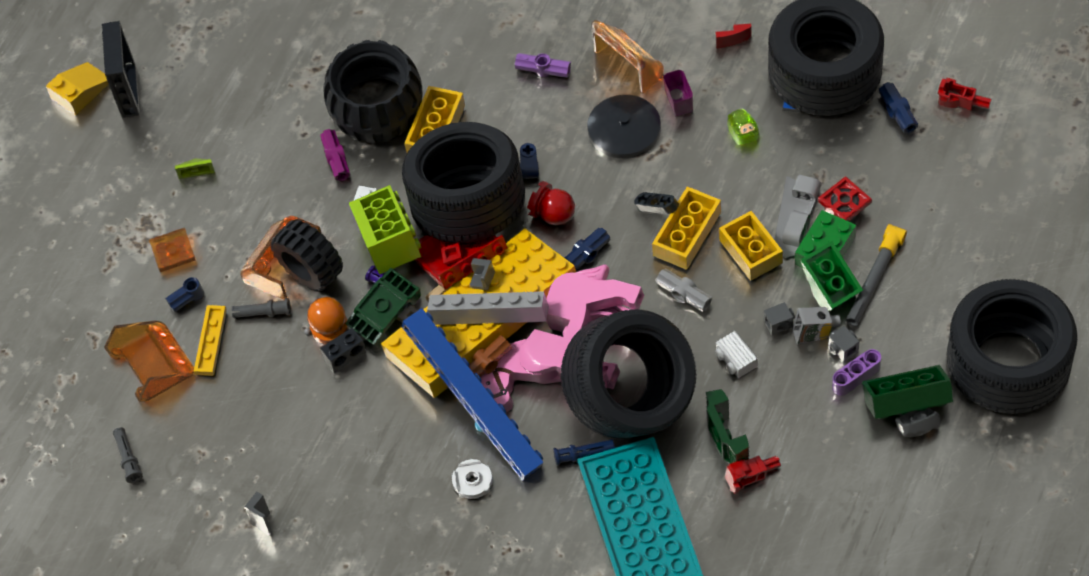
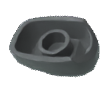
(918, 422)

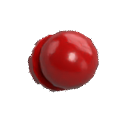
(551, 204)

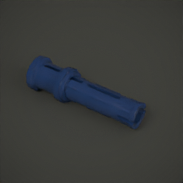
(572, 451)

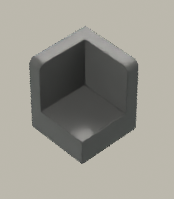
(483, 274)

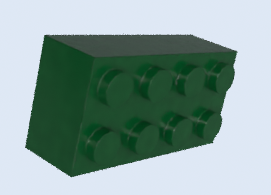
(907, 392)

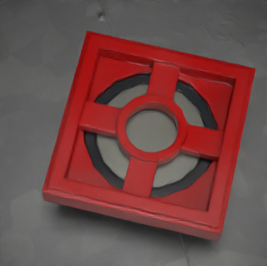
(846, 199)

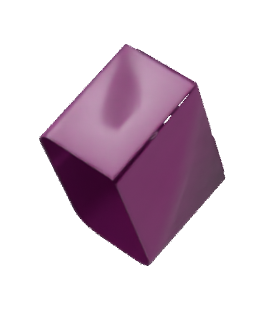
(678, 80)

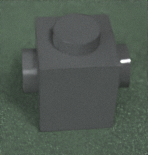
(843, 343)

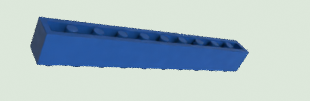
(472, 394)

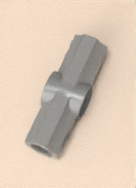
(684, 289)

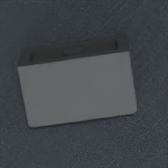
(258, 513)

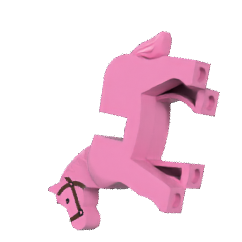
(572, 303)

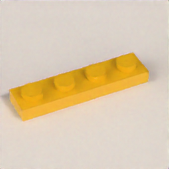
(210, 340)

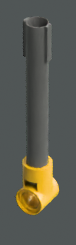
(892, 239)

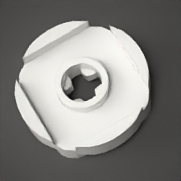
(475, 489)

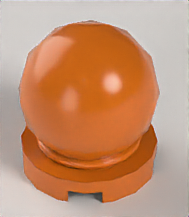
(326, 319)

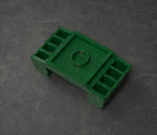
(382, 306)
(717, 412)

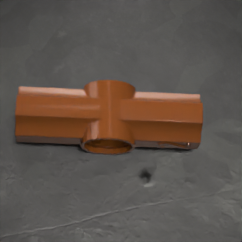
(487, 359)

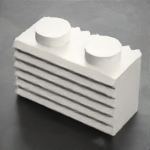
(736, 354)

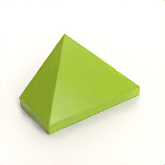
(194, 168)

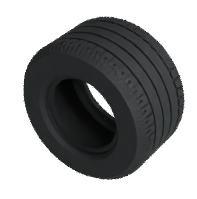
(825, 86)
(458, 155)
(1017, 309)
(667, 365)

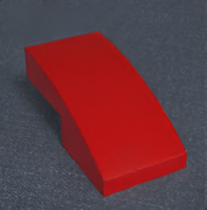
(740, 33)
(451, 252)

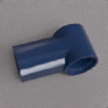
(185, 294)

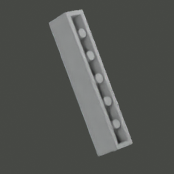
(488, 308)

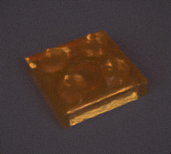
(172, 250)

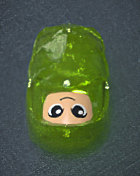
(742, 127)

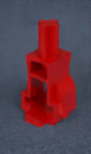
(966, 98)
(749, 471)

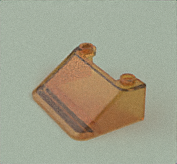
(649, 69)
(151, 355)

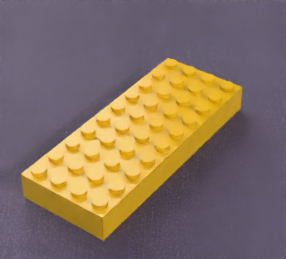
(524, 267)

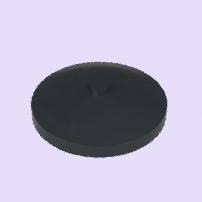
(624, 126)

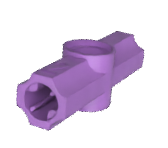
(543, 65)

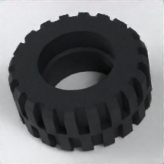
(306, 255)

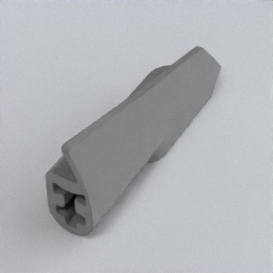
(795, 212)

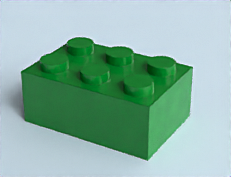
(826, 229)

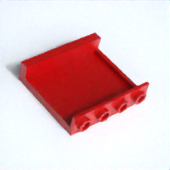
(449, 274)

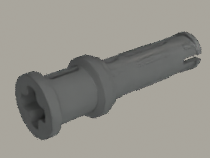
(270, 308)
(129, 462)

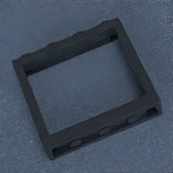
(119, 75)

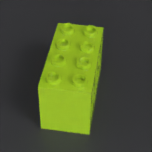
(386, 229)

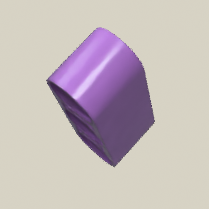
(853, 380)

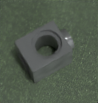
(778, 318)

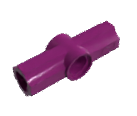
(335, 155)

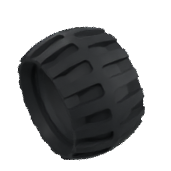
(369, 62)

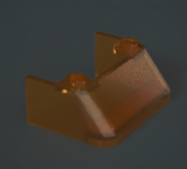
(258, 266)

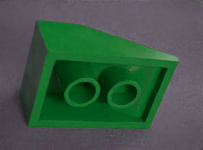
(830, 277)

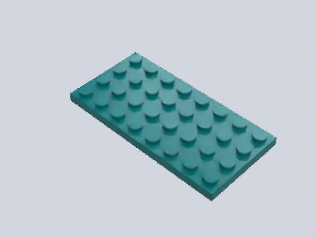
(638, 512)

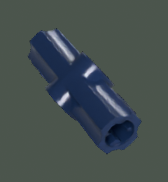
(898, 107)
(586, 250)

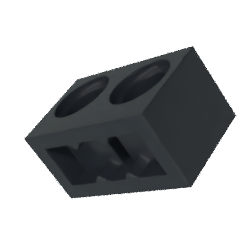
(343, 350)

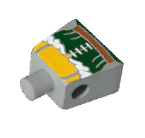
(813, 324)

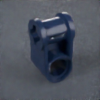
(528, 161)

